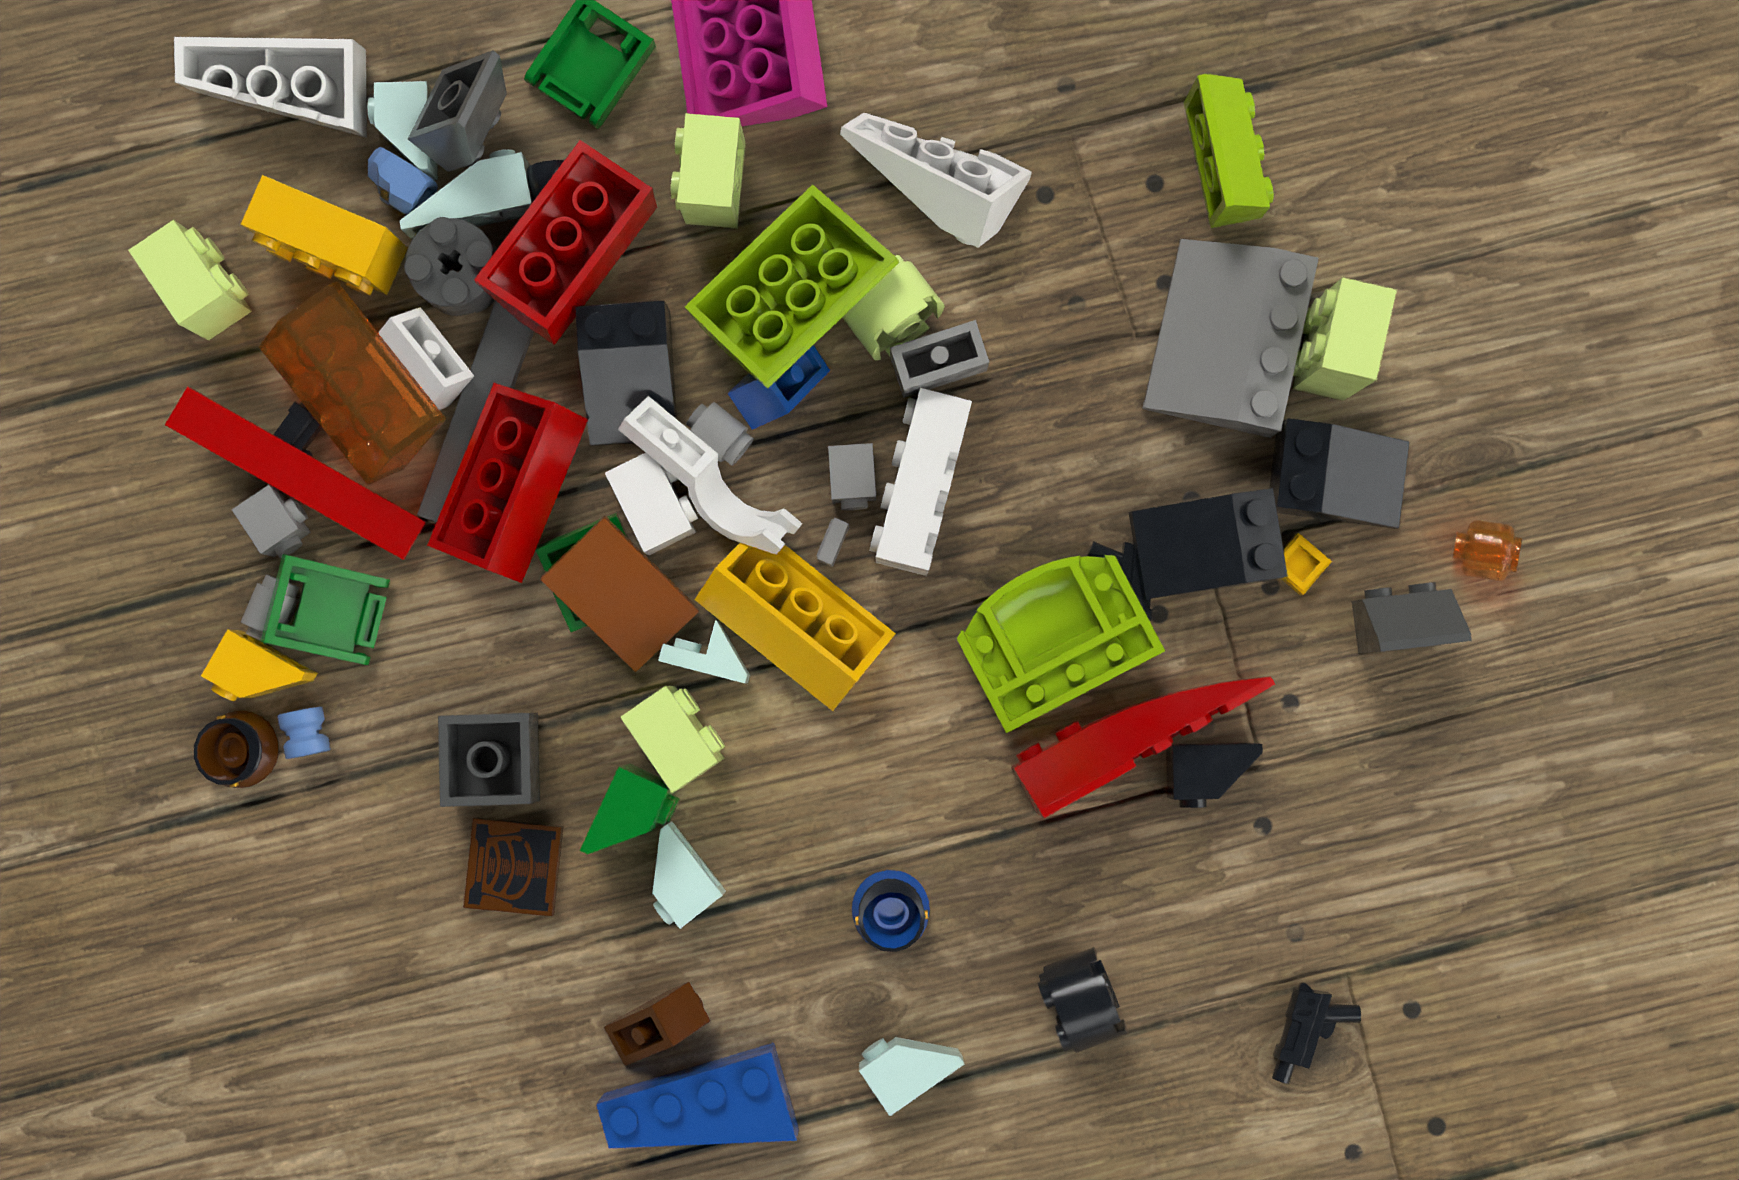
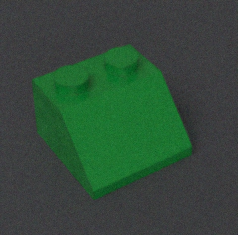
(630, 808)

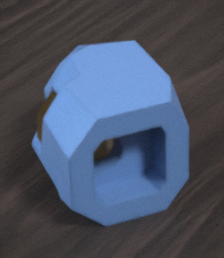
(399, 182)

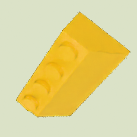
(795, 619)

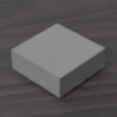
(832, 542)

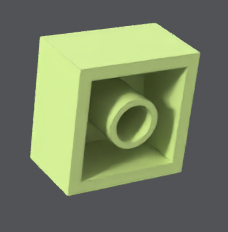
(710, 170)
(191, 279)
(674, 736)

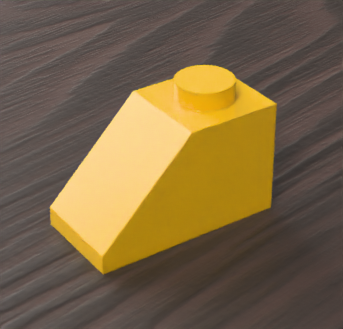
(251, 668)

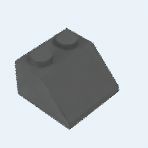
(461, 111)
(1408, 620)

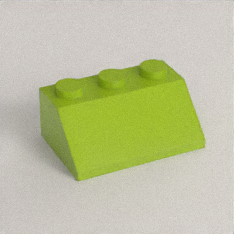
(1227, 150)

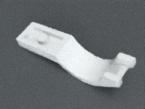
(698, 469)

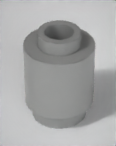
(720, 432)
(258, 606)

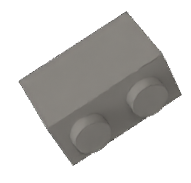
(939, 358)

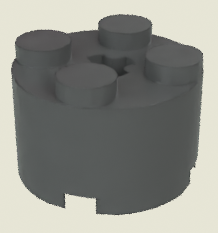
(432, 255)

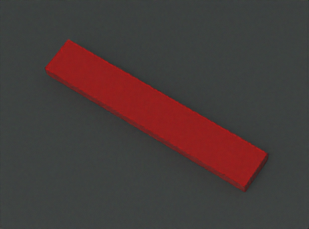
(295, 473)

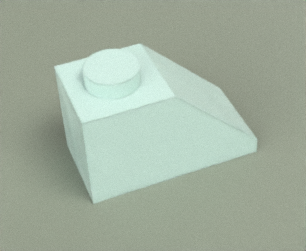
(394, 114)
(682, 879)
(906, 1069)

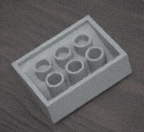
(1231, 335)

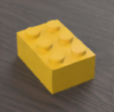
(323, 237)

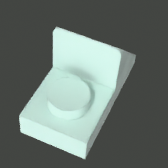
(719, 660)

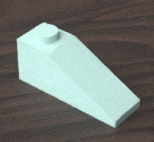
(483, 194)

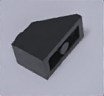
(1206, 770)

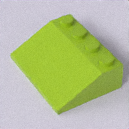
(790, 286)

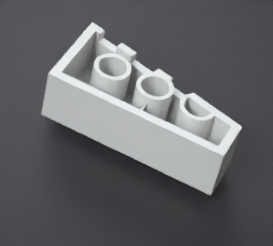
(285, 76)
(922, 481)

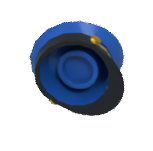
(890, 910)

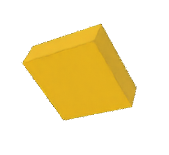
(1303, 564)

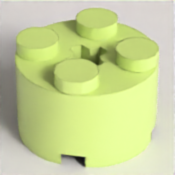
(894, 310)

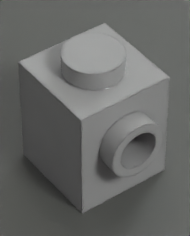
(273, 521)

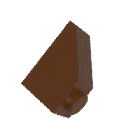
(657, 1024)

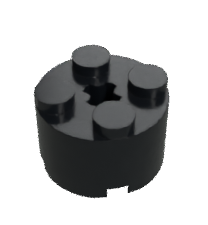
(1082, 1000)

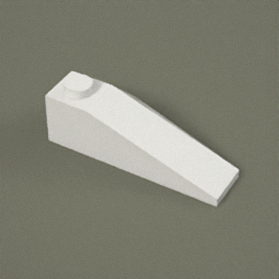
(953, 188)

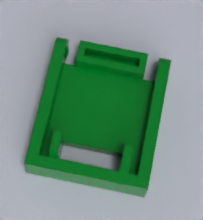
(585, 69)
(331, 610)

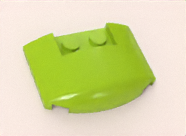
(1056, 636)

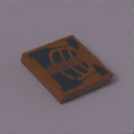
(513, 867)

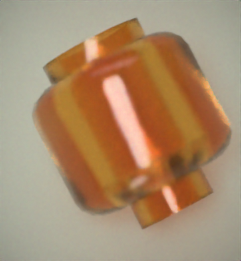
(1488, 550)

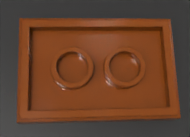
(619, 593)

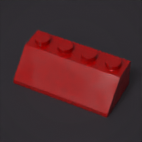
(567, 241)
(508, 482)

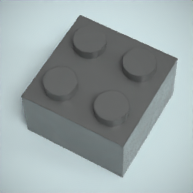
(489, 759)

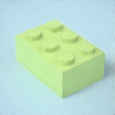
(1344, 339)

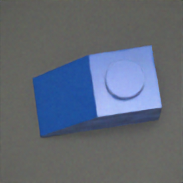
(764, 405)

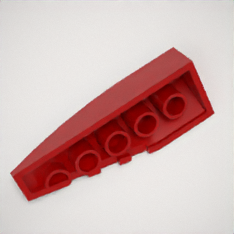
(1106, 747)

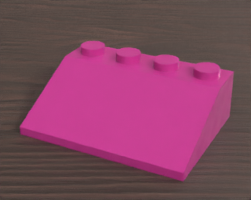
(749, 58)

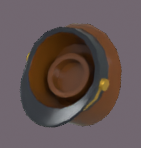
(236, 749)

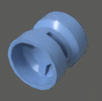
(303, 730)

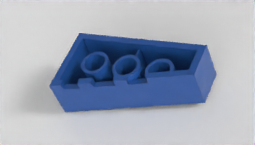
(710, 1103)

